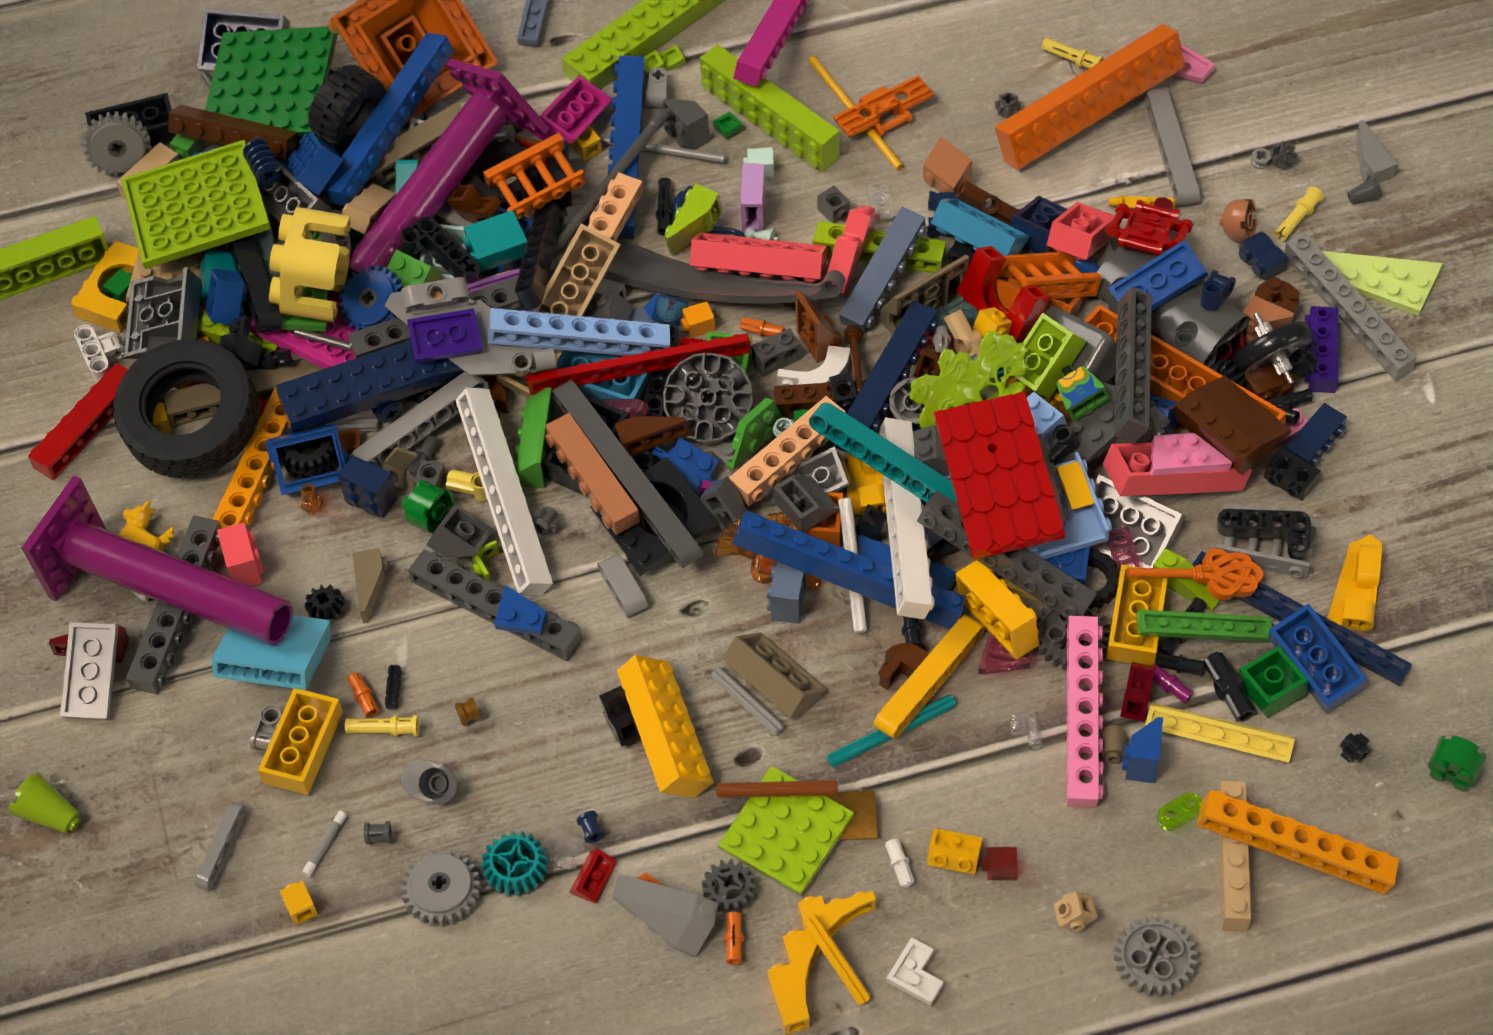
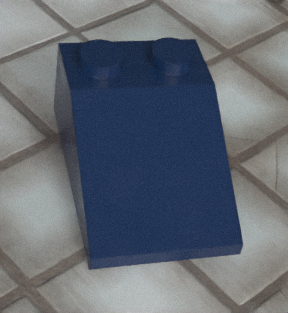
(1036, 221)

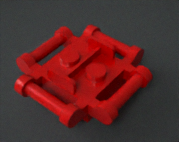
(1148, 228)

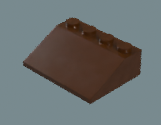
(1231, 422)

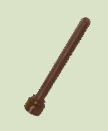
(853, 336)

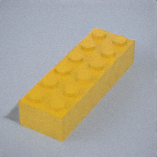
(665, 727)

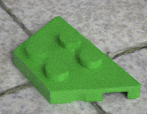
(753, 431)

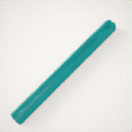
(877, 737)

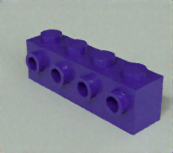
(1325, 346)

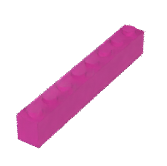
(768, 40)

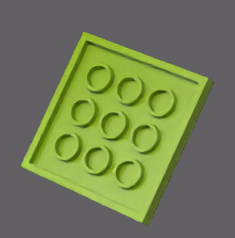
(786, 834)

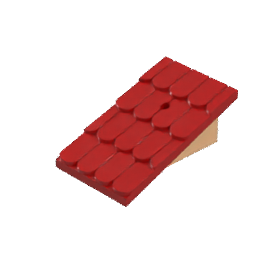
(999, 475)

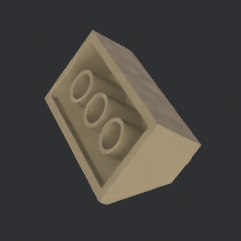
(774, 674)

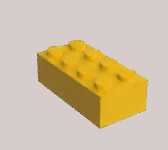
(1134, 594)
(998, 609)
(300, 741)

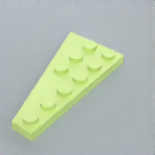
(1388, 280)

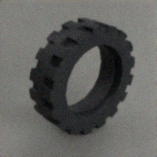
(1108, 567)

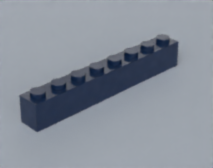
(893, 365)

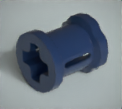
(590, 827)

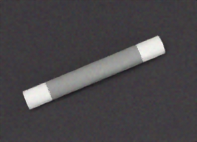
(324, 844)

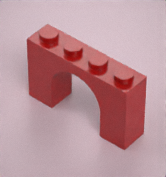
(979, 291)

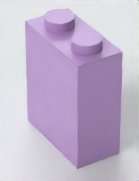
(752, 196)

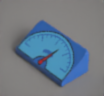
(665, 308)

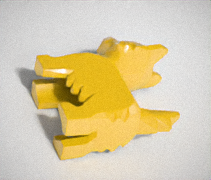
(136, 526)

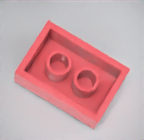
(1080, 231)

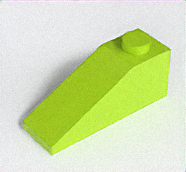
(1184, 586)

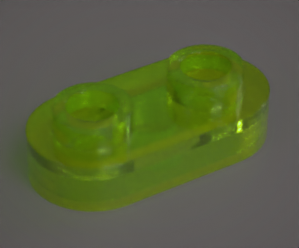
(1181, 810)

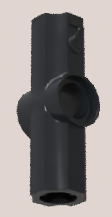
(1229, 686)

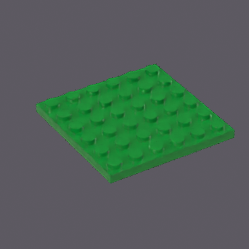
(271, 75)

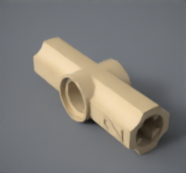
(965, 338)

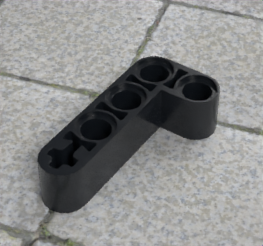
(430, 235)
(1265, 530)

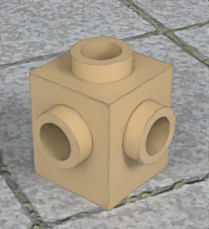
(1075, 911)

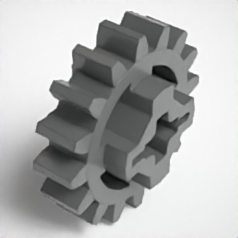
(729, 876)

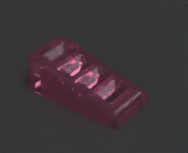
(1128, 540)

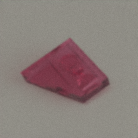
(998, 659)

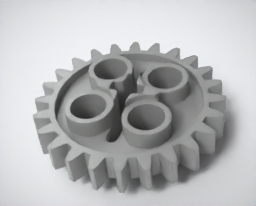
(1178, 965)

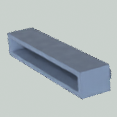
(883, 269)

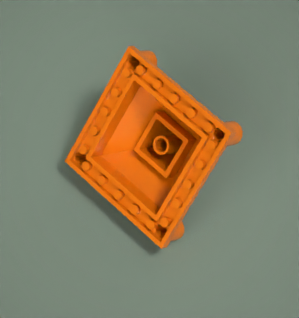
(388, 31)

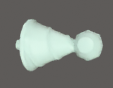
(763, 234)

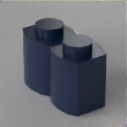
(1263, 255)

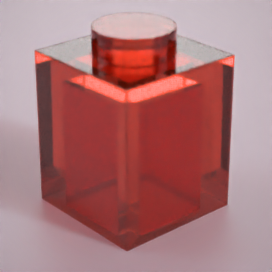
(1000, 863)

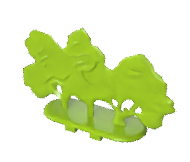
(965, 378)

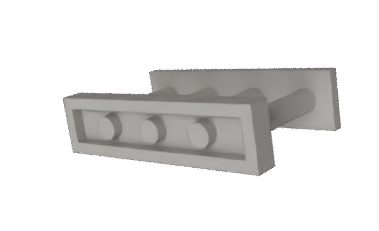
(1273, 561)

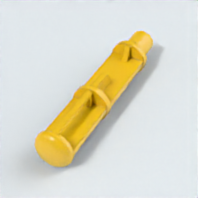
(1132, 200)

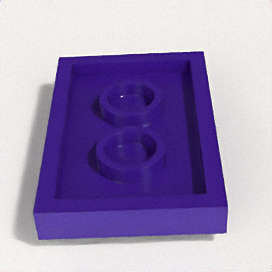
(444, 335)

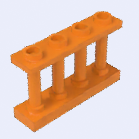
(534, 157)
(1057, 284)

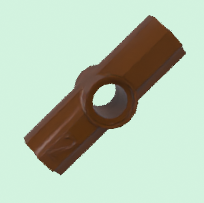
(976, 197)

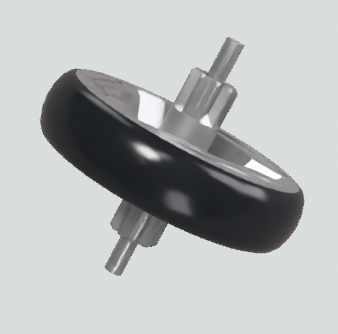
(1274, 347)

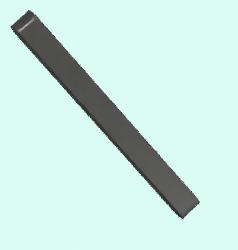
(629, 475)

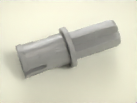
(941, 338)

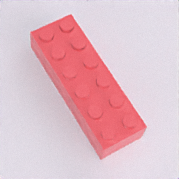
(758, 256)
(1130, 473)

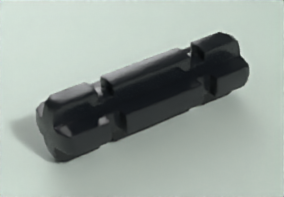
(393, 687)

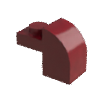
(1137, 691)

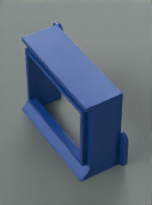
(302, 436)

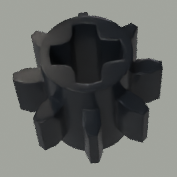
(1303, 362)
(1355, 747)

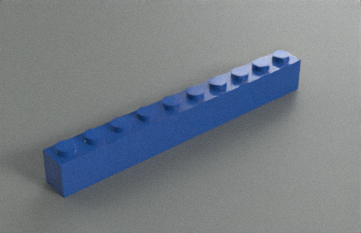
(388, 118)
(627, 121)
(836, 565)

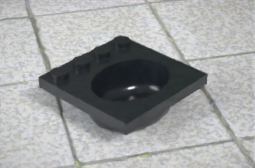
(640, 542)

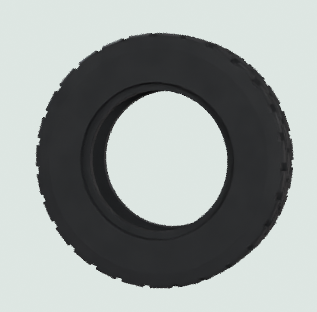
(160, 372)

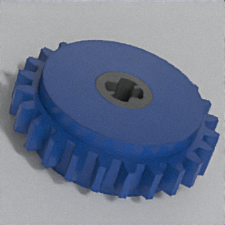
(364, 287)

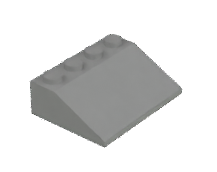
(1149, 522)

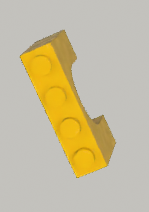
(91, 303)

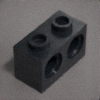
(1294, 471)

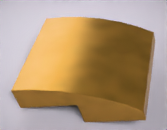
(864, 808)

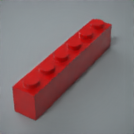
(78, 426)

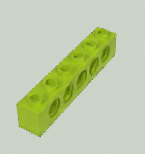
(927, 257)

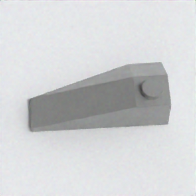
(827, 470)

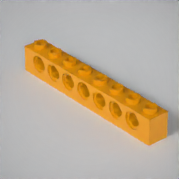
(246, 475)
(1307, 852)

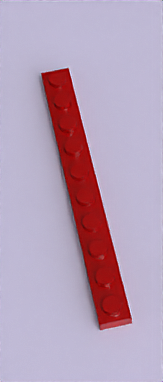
(636, 364)

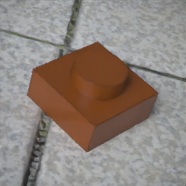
(350, 440)

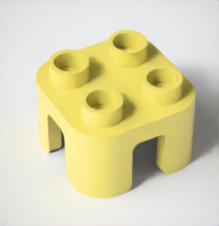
(308, 263)

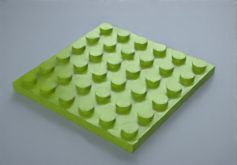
(194, 204)

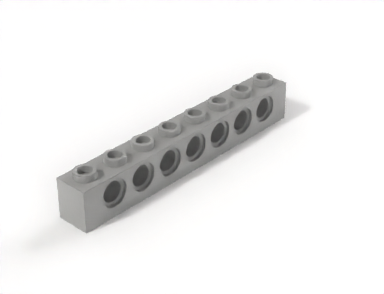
(1352, 307)

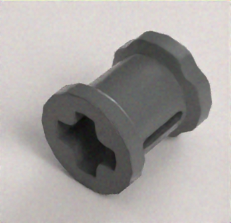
(377, 832)

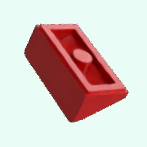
(593, 875)

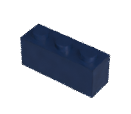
(1318, 434)

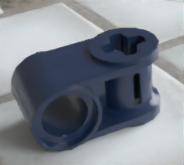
(1216, 290)

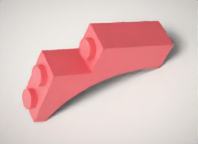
(851, 243)

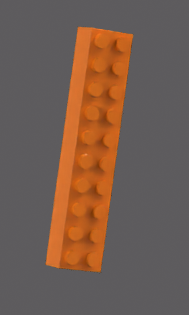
(1090, 96)
(1172, 371)

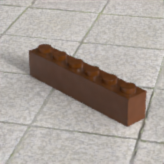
(229, 129)

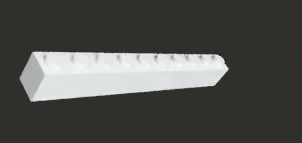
(504, 492)
(906, 534)

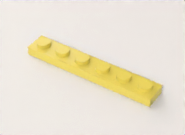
(1222, 732)

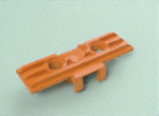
(880, 102)

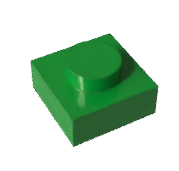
(727, 125)

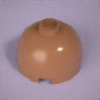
(1239, 220)

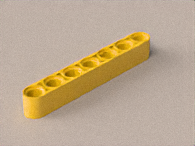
(929, 676)

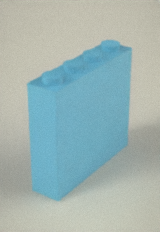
(284, 664)

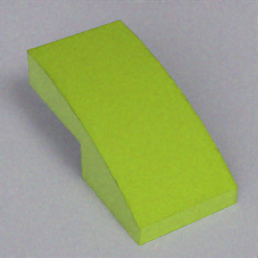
(667, 59)

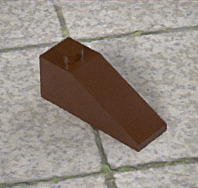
(647, 432)

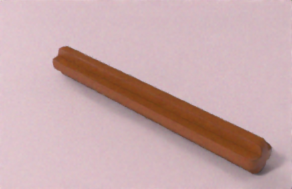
(781, 788)

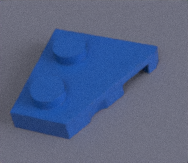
(519, 614)

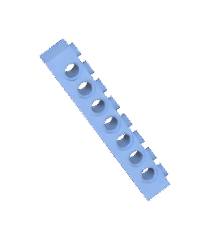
(575, 333)

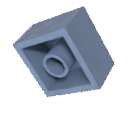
(786, 593)

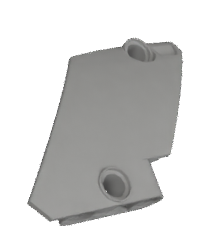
(495, 359)

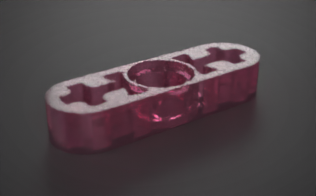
(633, 407)

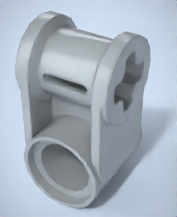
(657, 87)
(264, 729)

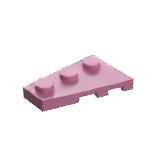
(1196, 67)

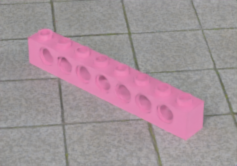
(1080, 793)

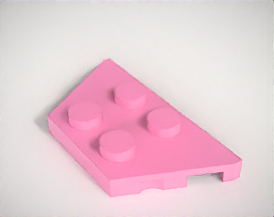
(1185, 455)

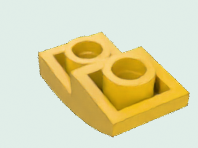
(1075, 485)

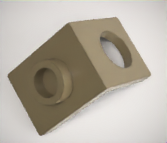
(397, 463)

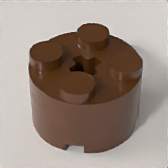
(1280, 294)

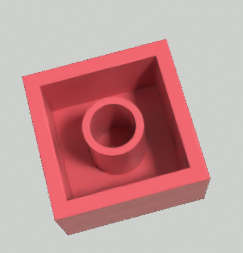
(241, 554)

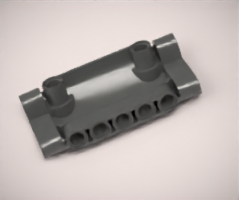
(1181, 319)

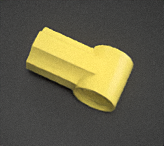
(466, 483)

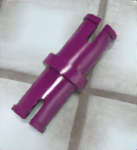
(1171, 684)

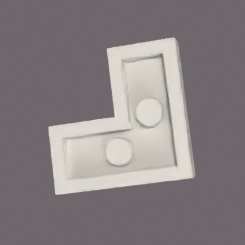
(909, 974)

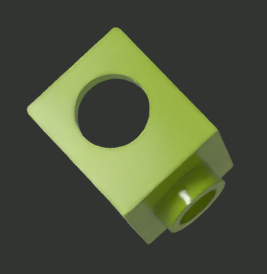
(478, 559)

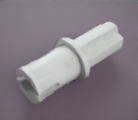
(899, 863)

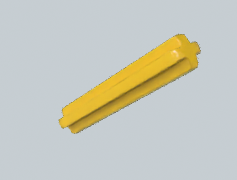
(837, 960)

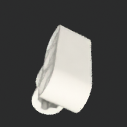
(98, 351)

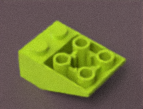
(697, 214)

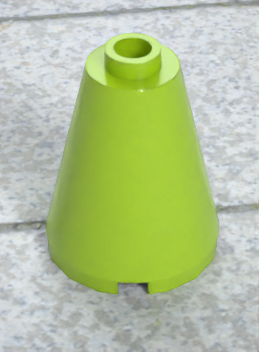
(44, 805)

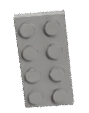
(89, 671)

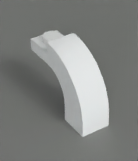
(836, 363)

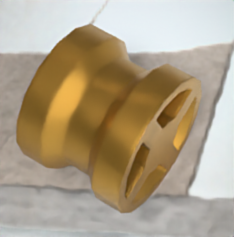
(467, 711)

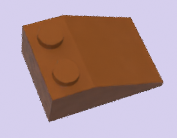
(814, 328)

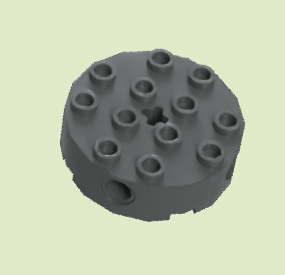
(703, 376)

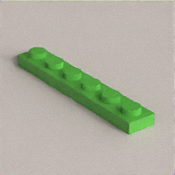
(1203, 625)

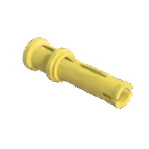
(1082, 56)
(1304, 207)
(394, 725)

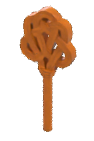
(1225, 576)

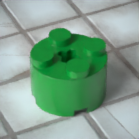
(427, 506)
(1456, 762)

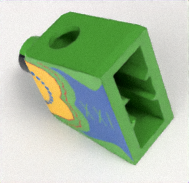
(1081, 391)

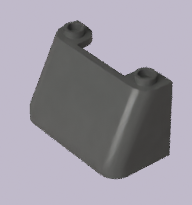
(1098, 352)

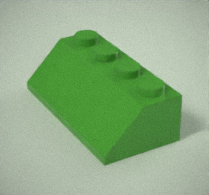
(533, 445)

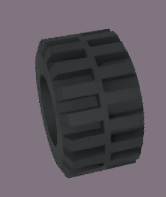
(310, 464)

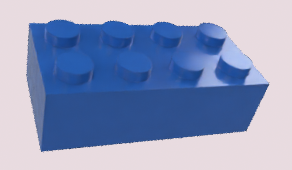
(314, 162)
(1320, 657)

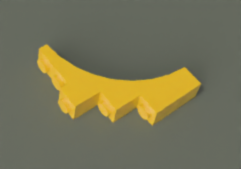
(790, 981)

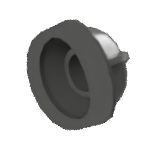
(429, 781)

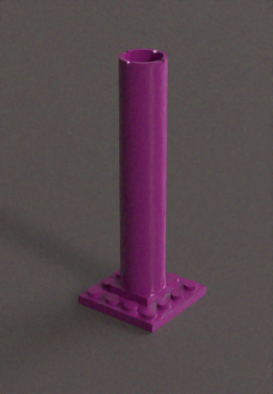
(491, 105)
(76, 539)

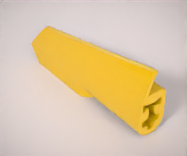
(865, 486)
(1357, 585)

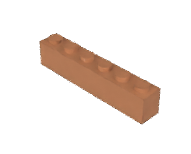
(592, 474)

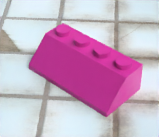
(574, 110)

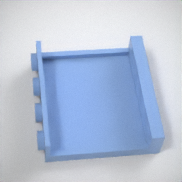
(1084, 525)

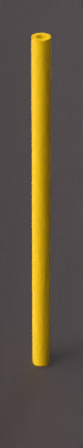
(848, 104)

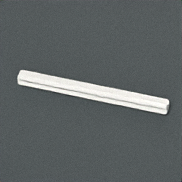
(850, 544)

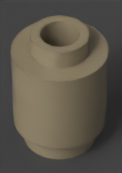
(1113, 743)

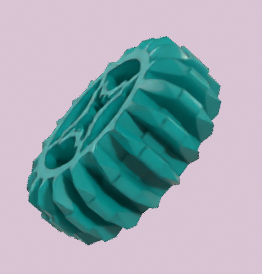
(497, 856)

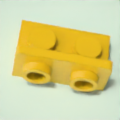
(954, 851)

